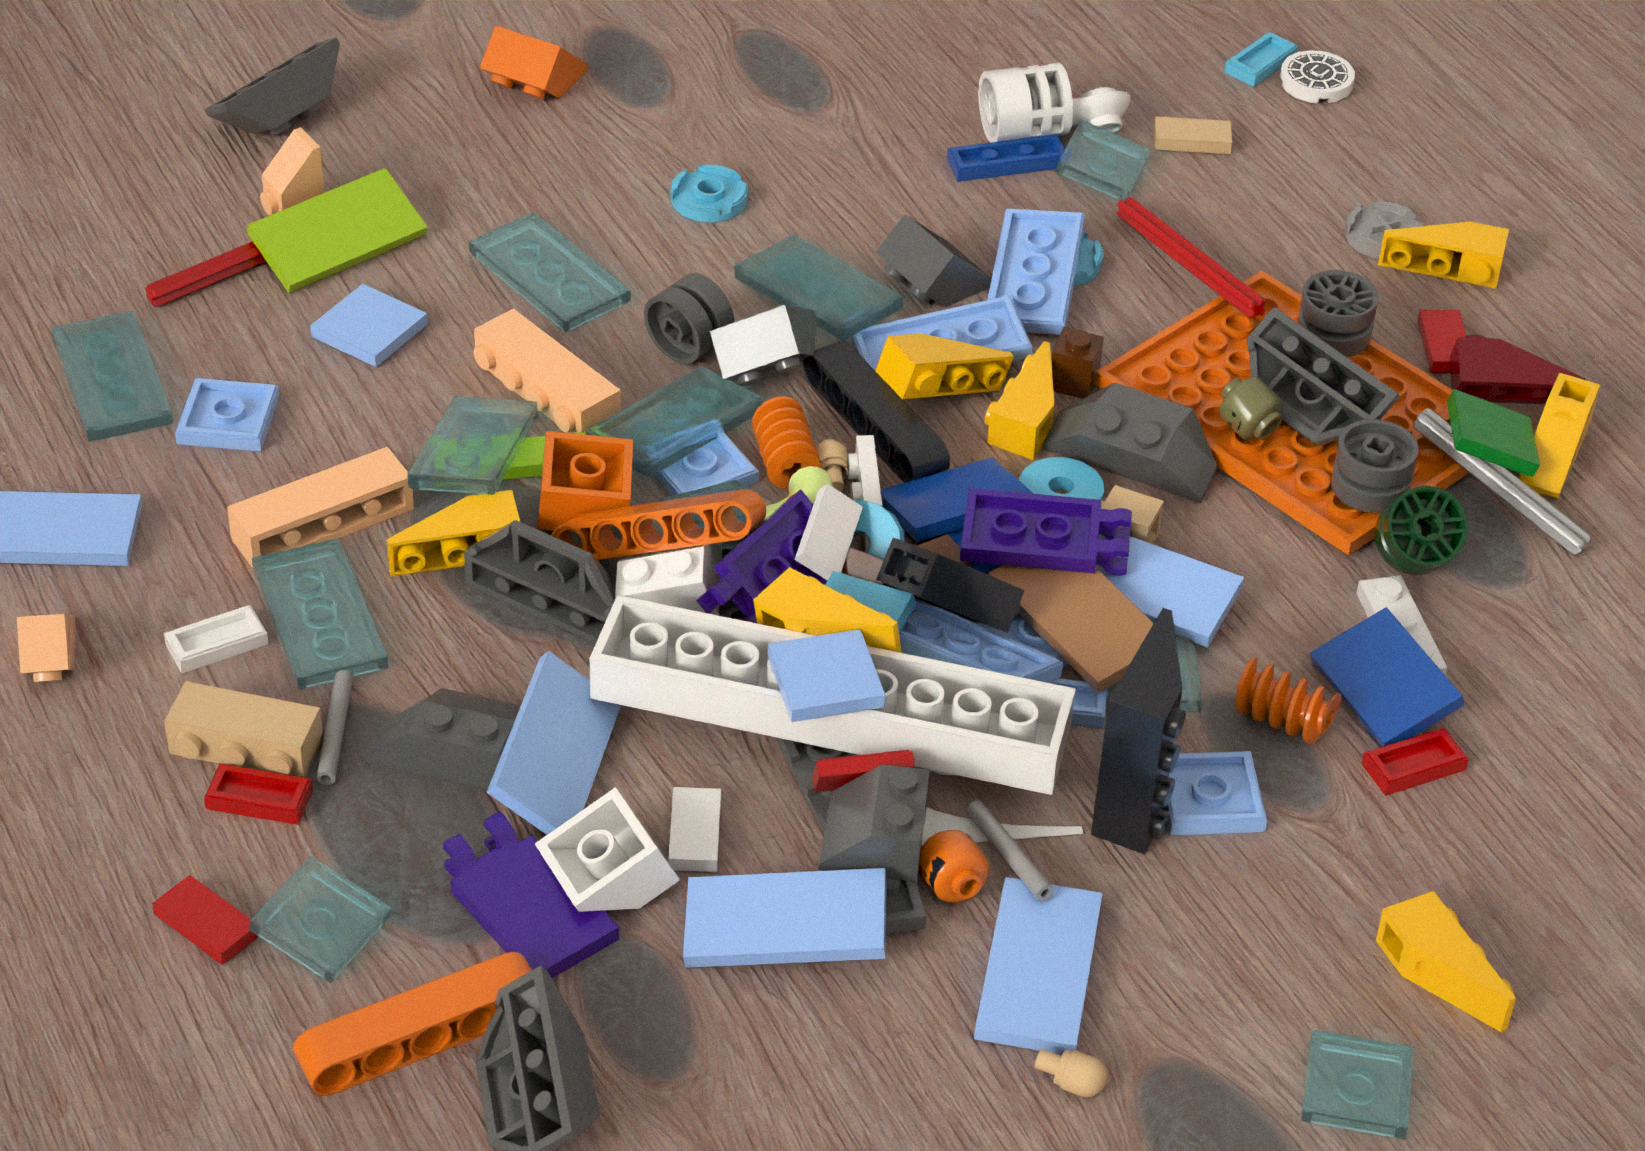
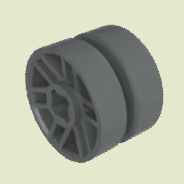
(1339, 310)
(684, 316)
(1373, 464)

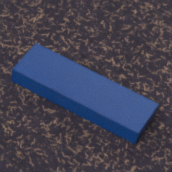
(1005, 157)

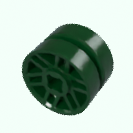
(1442, 530)

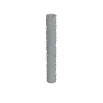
(334, 727)
(1010, 850)

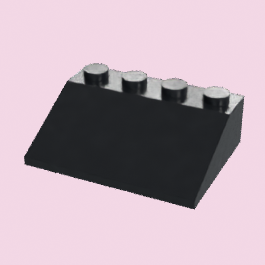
(1140, 744)

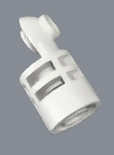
(1040, 103)

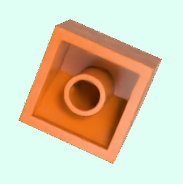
(530, 63)
(583, 476)

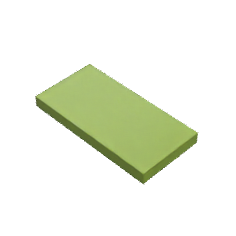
(336, 230)

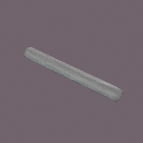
(1506, 486)

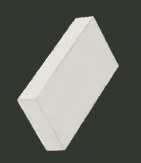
(828, 532)
(216, 638)
(694, 829)

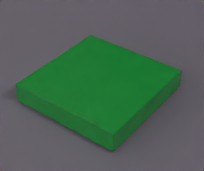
(1492, 433)

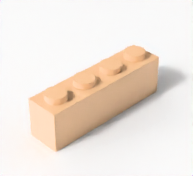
(545, 373)
(322, 505)

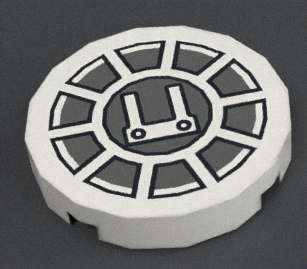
(1317, 76)

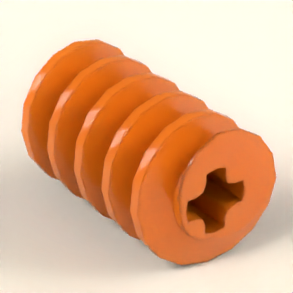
(784, 439)
(1284, 703)

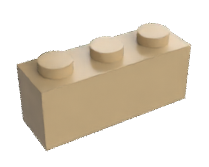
(243, 730)

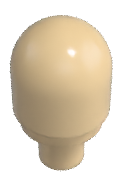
(834, 461)
(1074, 1071)

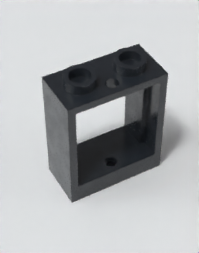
(950, 584)

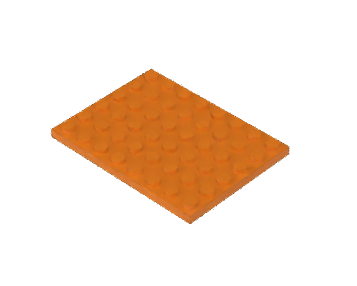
(1210, 349)

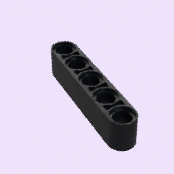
(876, 409)

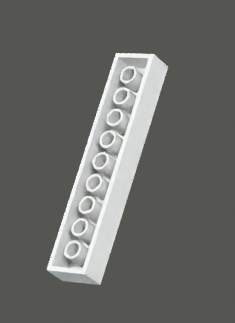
(942, 711)

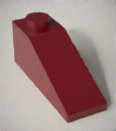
(1501, 371)

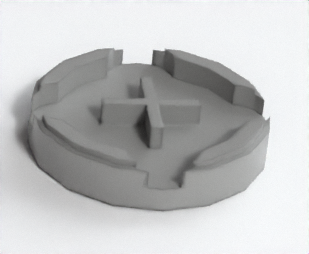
(1367, 225)

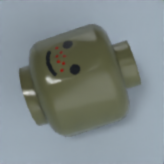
(1251, 408)

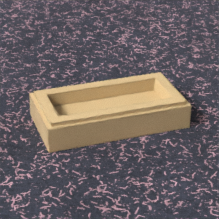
(1192, 135)

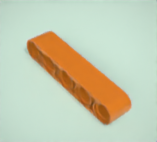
(675, 519)
(405, 1026)

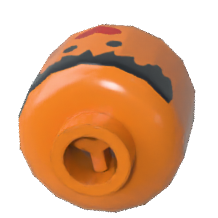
(952, 863)

